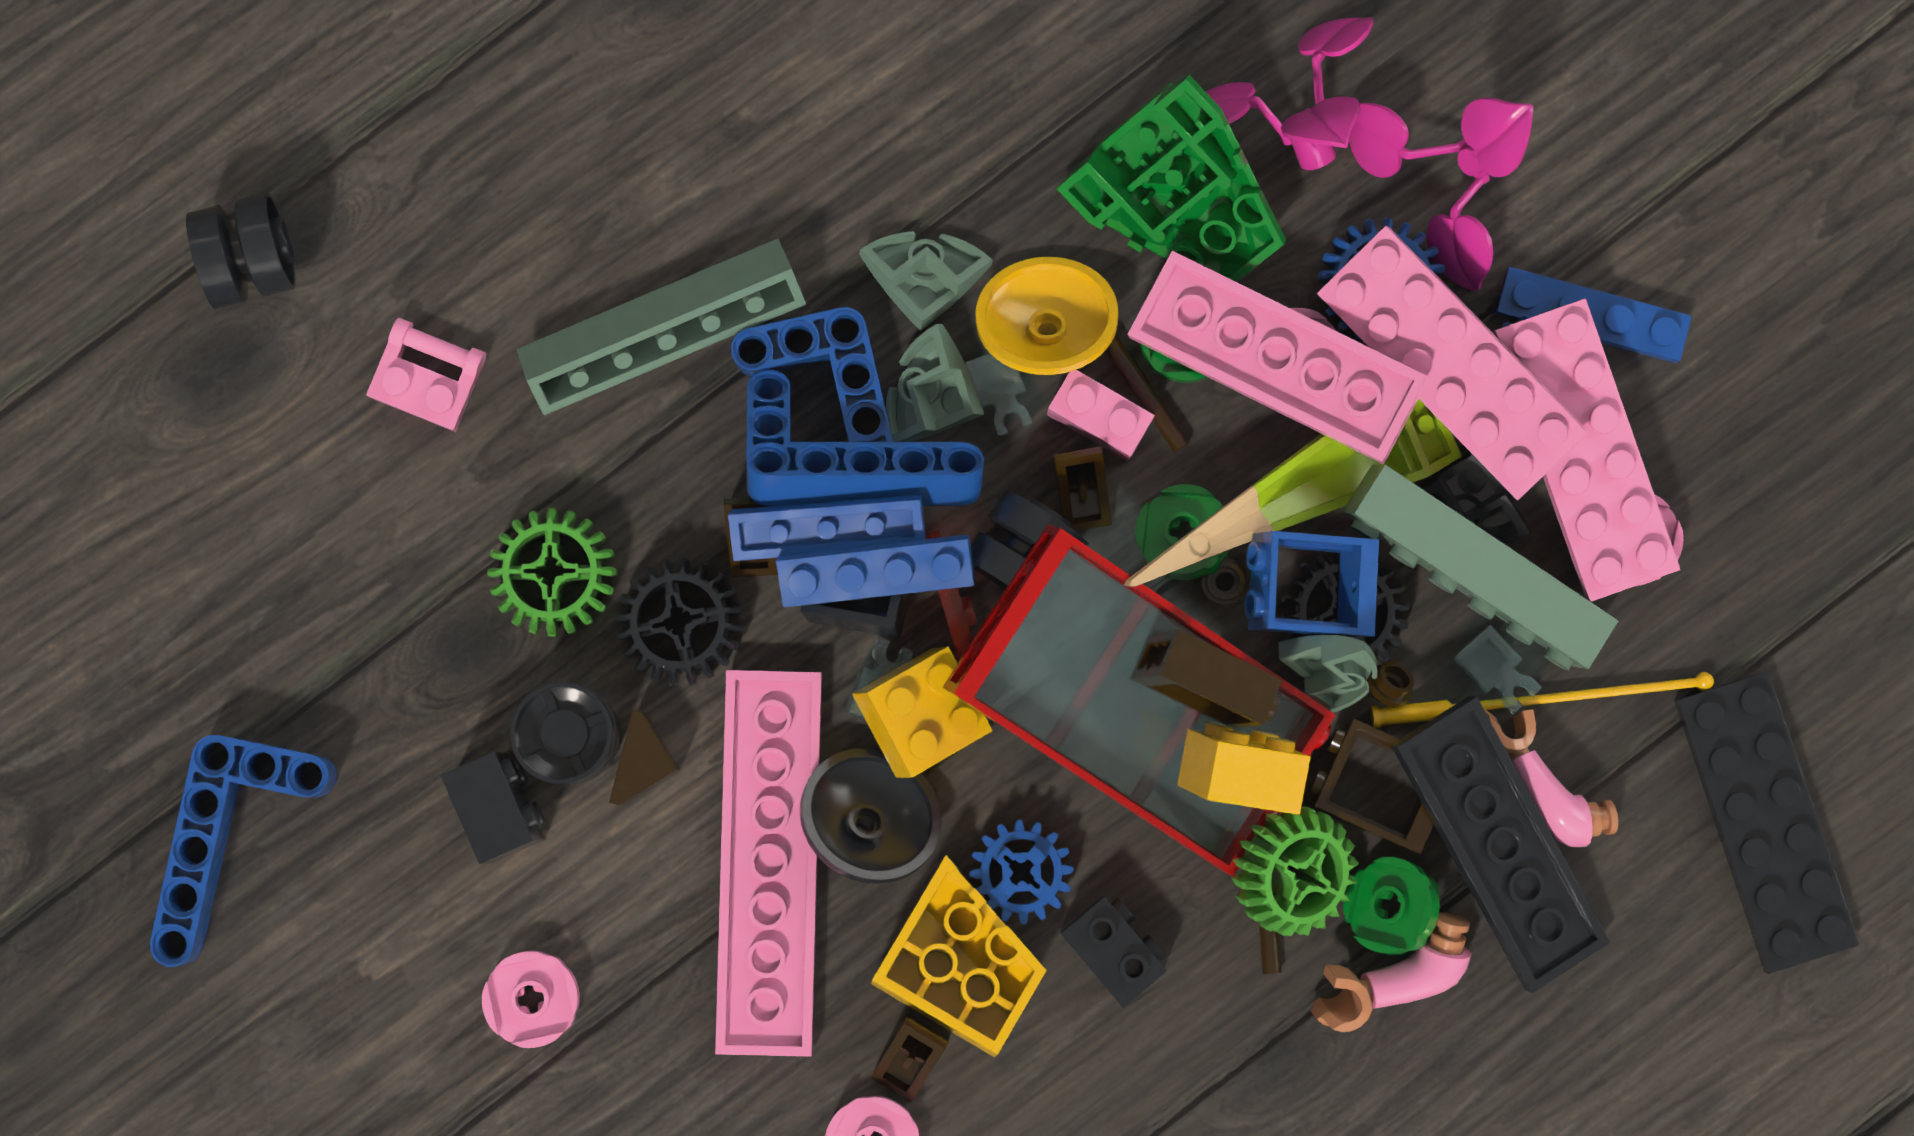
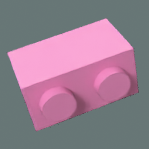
(1100, 414)

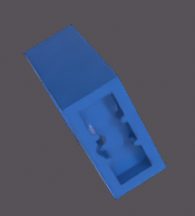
(1355, 592)

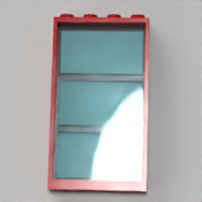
(1059, 673)

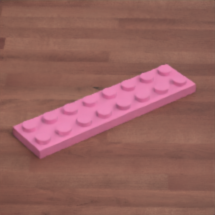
(767, 865)

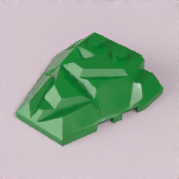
(1178, 185)

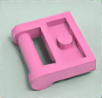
(420, 389)

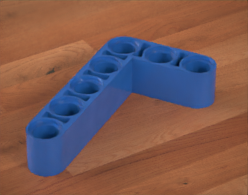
(823, 349)
(840, 471)
(215, 831)

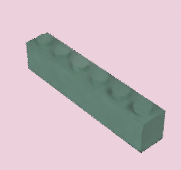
(660, 327)
(1479, 567)

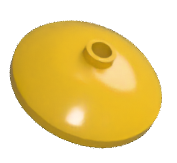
(1042, 299)

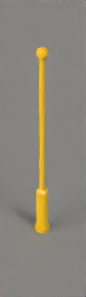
(1428, 710)

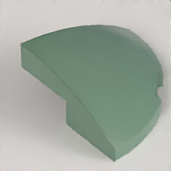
(924, 274)
(933, 389)
(1331, 667)

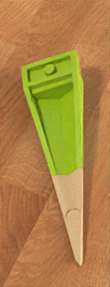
(1305, 486)

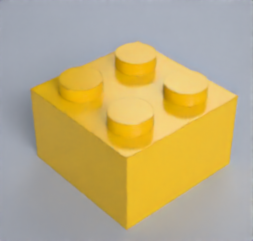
(916, 717)
(1244, 768)

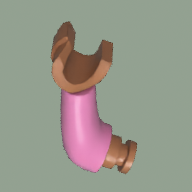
(1566, 815)
(1422, 975)

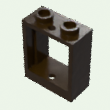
(1207, 679)
(1324, 782)

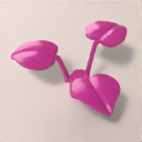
(1329, 120)
(1492, 145)

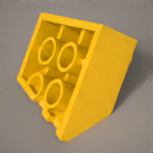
(960, 963)

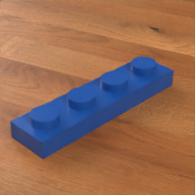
(1617, 319)
(824, 526)
(875, 570)

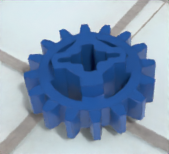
(1036, 854)

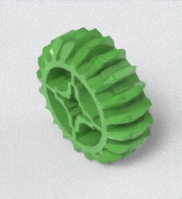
(551, 549)
(1279, 896)

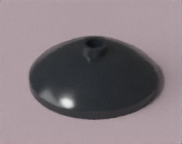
(863, 790)

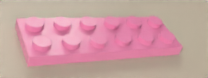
(1278, 357)
(1472, 375)
(1602, 482)

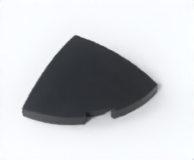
(1478, 497)

